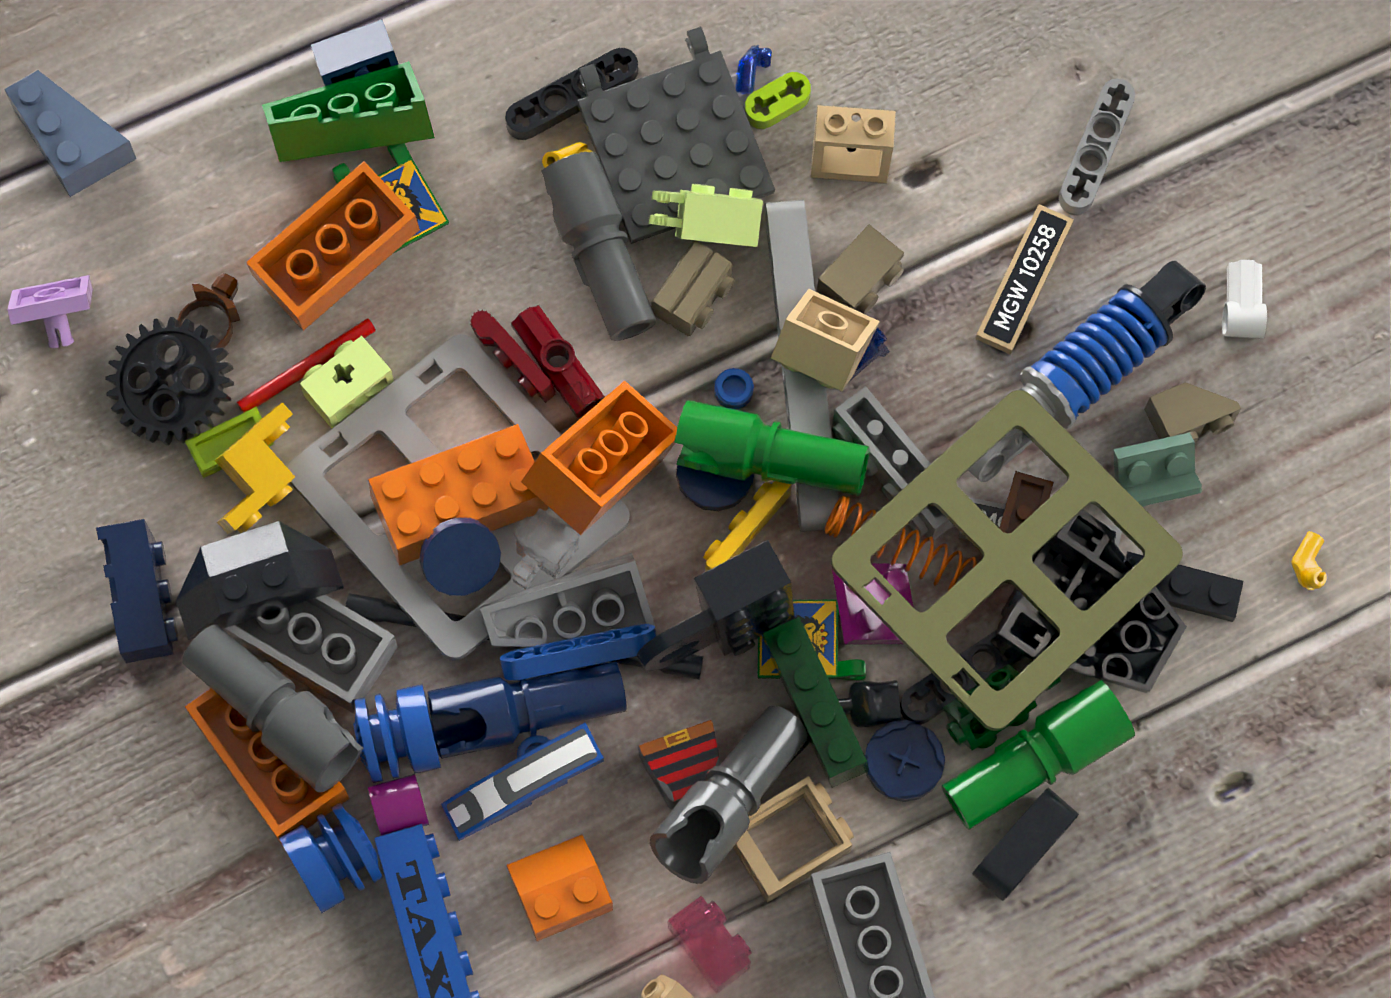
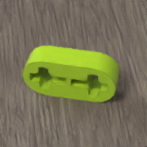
(774, 92)

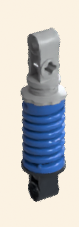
(1100, 354)

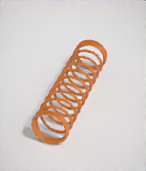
(839, 516)

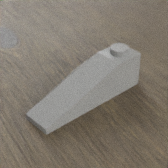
(571, 606)

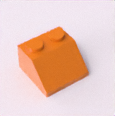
(560, 887)

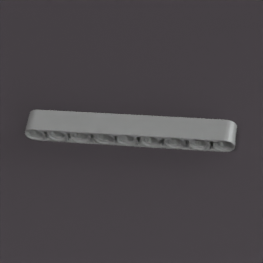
(804, 396)

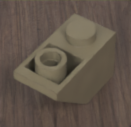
(1190, 410)

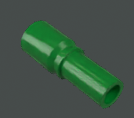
(741, 445)
(1062, 741)

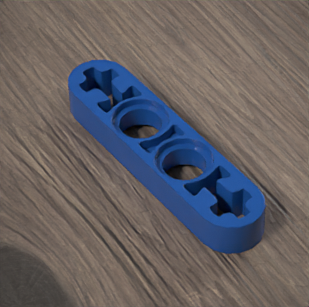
(576, 652)

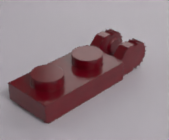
(511, 354)

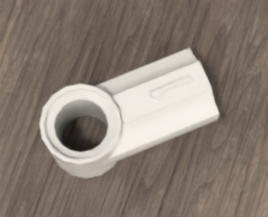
(1243, 312)

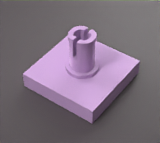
(52, 304)

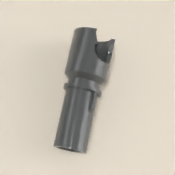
(590, 222)
(291, 722)
(718, 810)

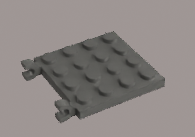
(672, 134)

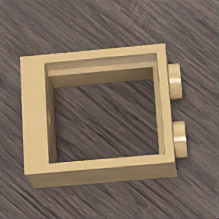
(869, 139)
(836, 830)

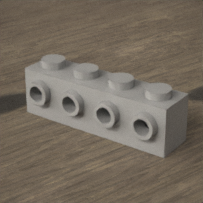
(891, 454)

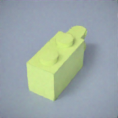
(712, 216)

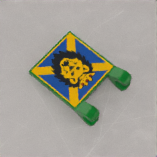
(411, 188)
(821, 625)

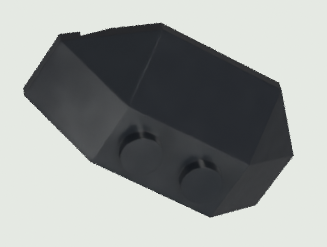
(254, 577)

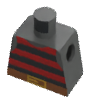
(680, 760)

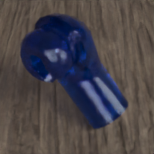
(748, 65)

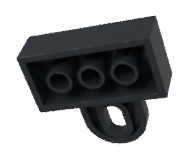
(736, 606)

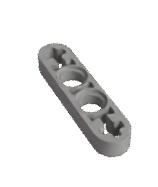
(1094, 145)

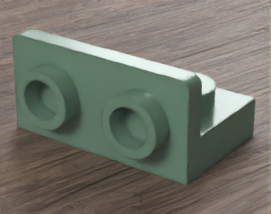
(1158, 469)

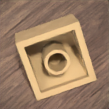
(824, 340)

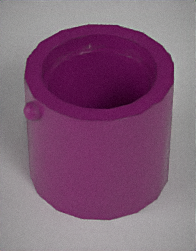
(398, 804)

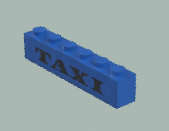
(422, 914)

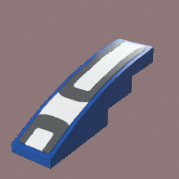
(522, 781)

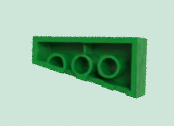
(350, 115)

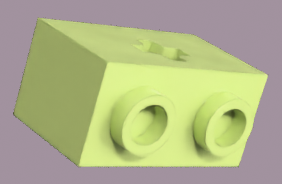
(337, 399)

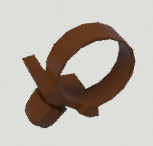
(222, 297)

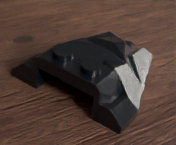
(1085, 567)

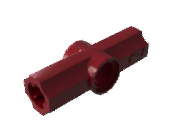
(544, 343)

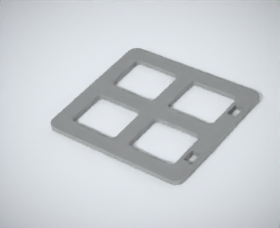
(387, 416)

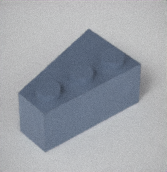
(68, 134)

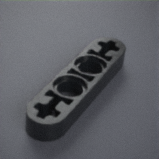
(568, 88)
(920, 690)

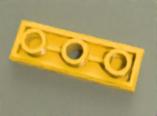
(747, 525)

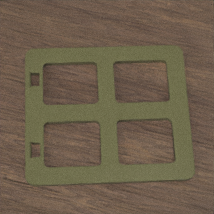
(1007, 558)

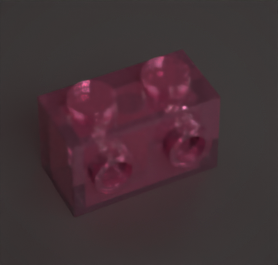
(709, 943)

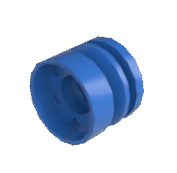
(396, 733)
(331, 857)

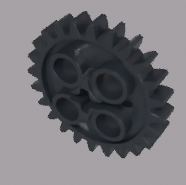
(148, 355)

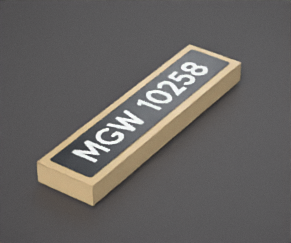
(1024, 279)

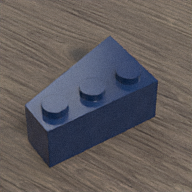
(138, 591)

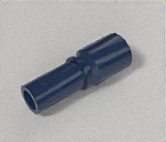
(495, 712)

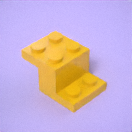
(256, 470)

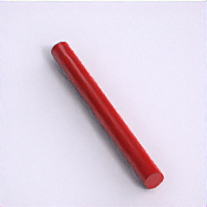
(298, 370)

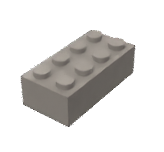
(321, 647)
(870, 930)

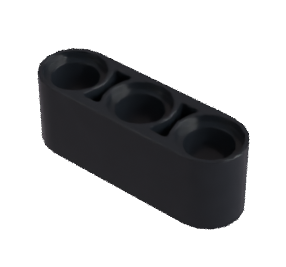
(1025, 844)

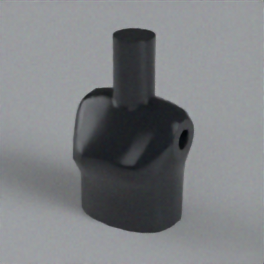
(872, 703)

